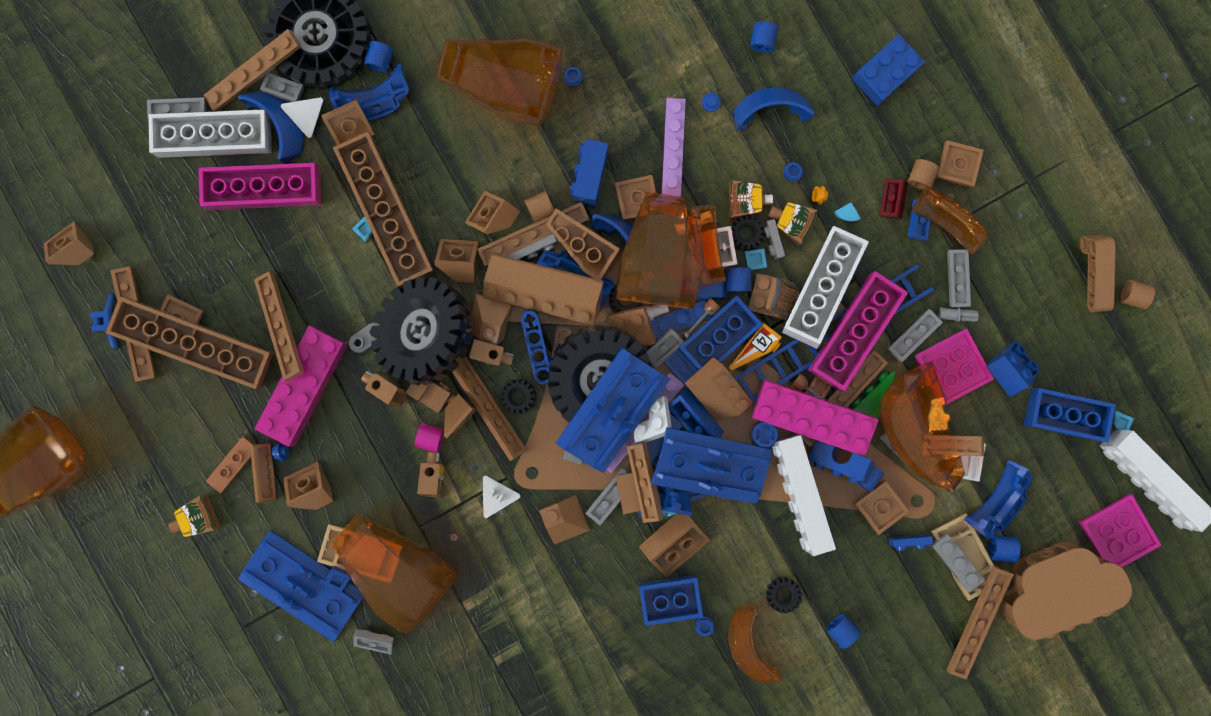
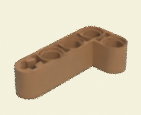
(1101, 271)

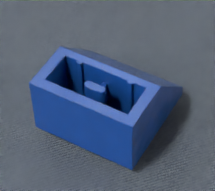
(1013, 368)

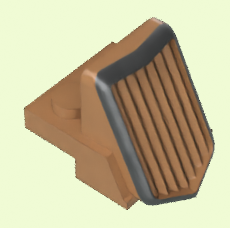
(773, 297)

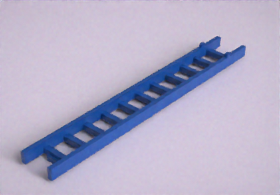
(904, 282)

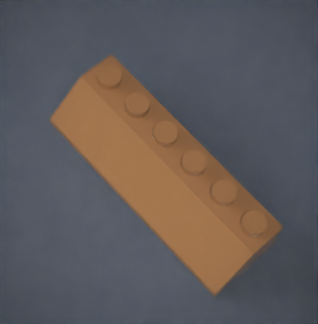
(543, 289)

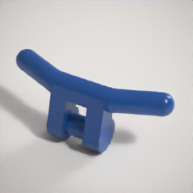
(106, 315)

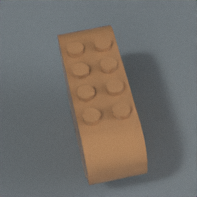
(1062, 589)

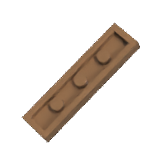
(642, 476)

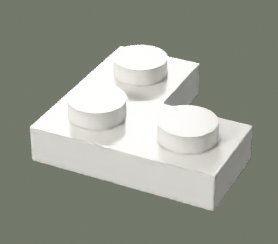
(656, 425)

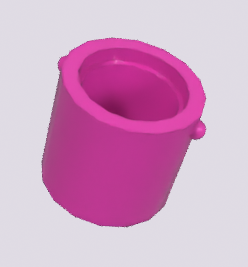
(429, 438)

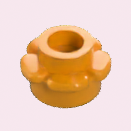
(819, 194)

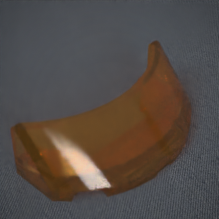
(951, 217)
(706, 232)
(743, 650)

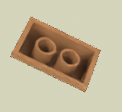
(718, 391)
(674, 544)

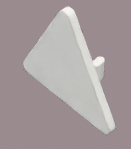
(304, 113)
(496, 496)

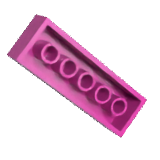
(260, 186)
(857, 331)
(296, 400)
(814, 417)

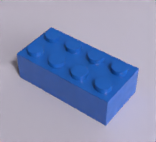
(721, 334)
(1069, 415)

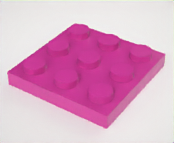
(957, 365)
(1120, 532)

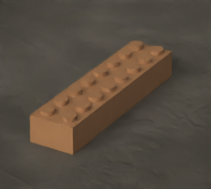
(383, 209)
(189, 342)

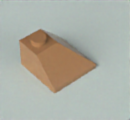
(492, 214)
(68, 247)
(458, 259)
(490, 319)
(456, 414)
(308, 488)
(564, 519)

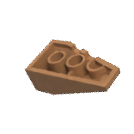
(590, 251)

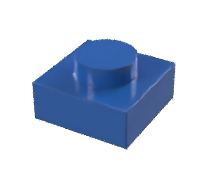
(337, 578)

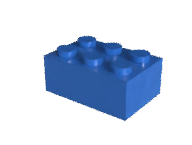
(888, 70)
(589, 172)
(670, 600)

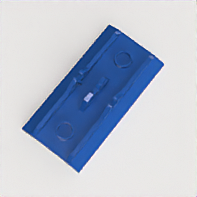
(612, 410)
(712, 466)
(297, 586)

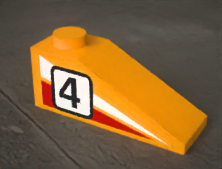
(761, 342)

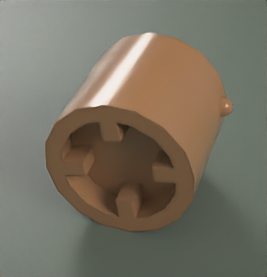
(923, 174)
(539, 206)
(1137, 294)

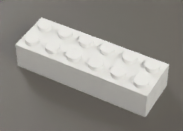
(210, 133)
(825, 287)
(1157, 480)
(803, 495)

